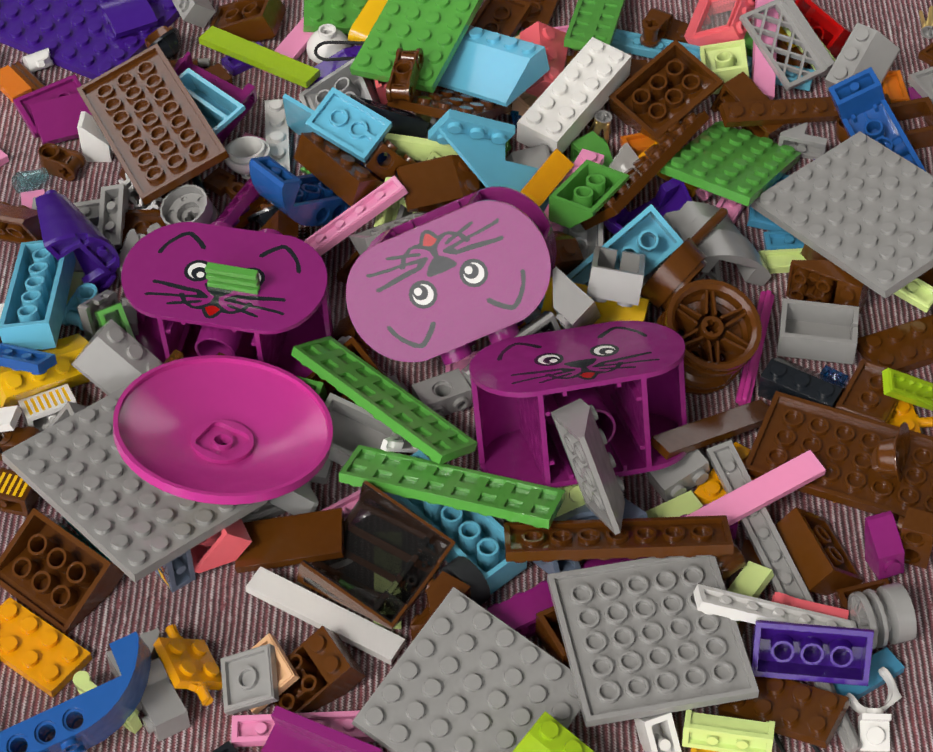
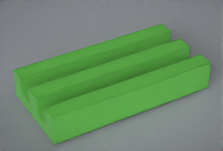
(232, 278)

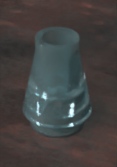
(29, 180)

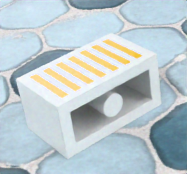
(43, 407)

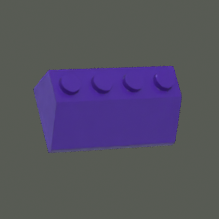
(811, 652)

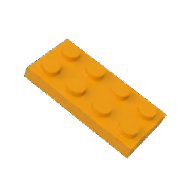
(38, 649)

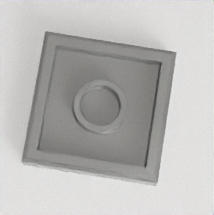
(249, 679)

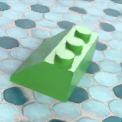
(584, 193)

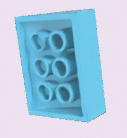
(494, 66)

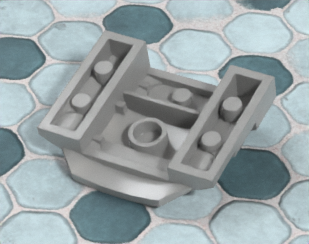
(105, 213)
(722, 243)

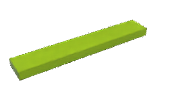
(259, 56)

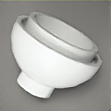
(326, 32)
(241, 152)

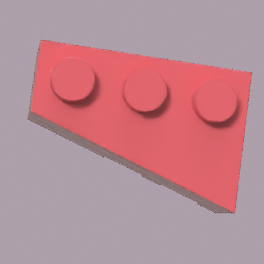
(556, 53)

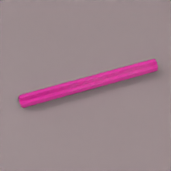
(750, 370)

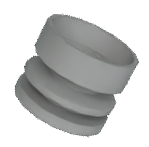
(188, 204)
(886, 612)

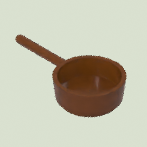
(681, 266)

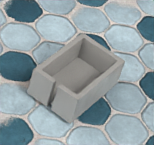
(613, 284)
(818, 331)
(352, 428)

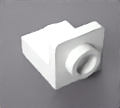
(874, 730)

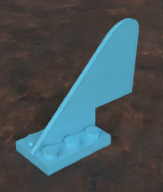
(339, 122)
(482, 148)

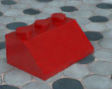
(826, 27)

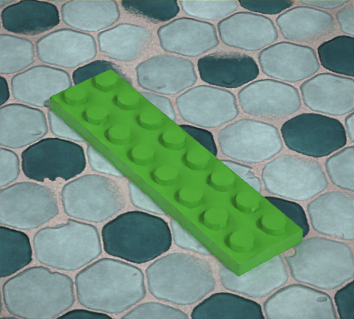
(594, 20)
(384, 399)
(453, 486)

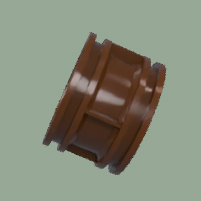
(713, 322)

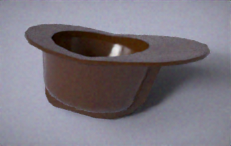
(892, 453)

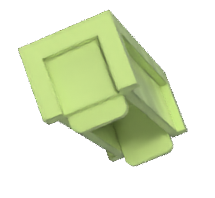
(726, 733)

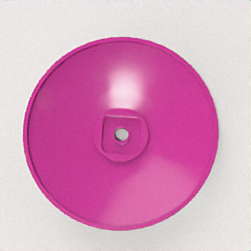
(182, 412)

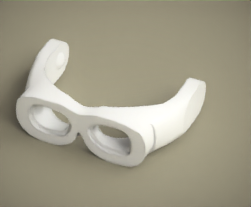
(892, 697)

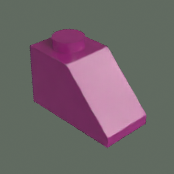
(883, 545)

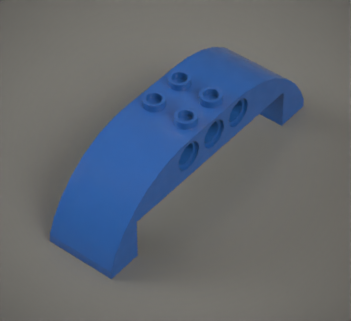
(864, 109)
(299, 197)
(91, 715)

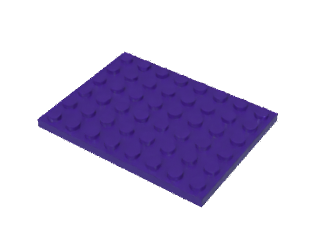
(75, 32)

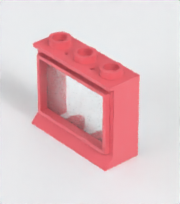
(717, 21)

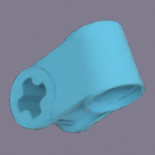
(83, 293)

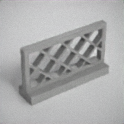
(801, 35)

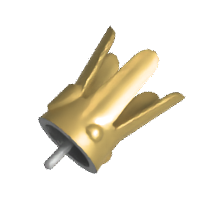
(927, 26)
(602, 121)

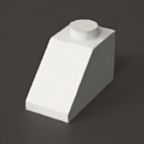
(92, 141)
(658, 733)

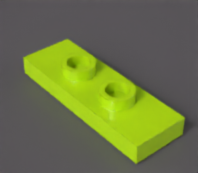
(908, 388)

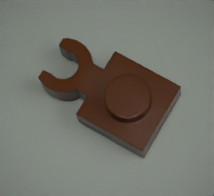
(222, 182)

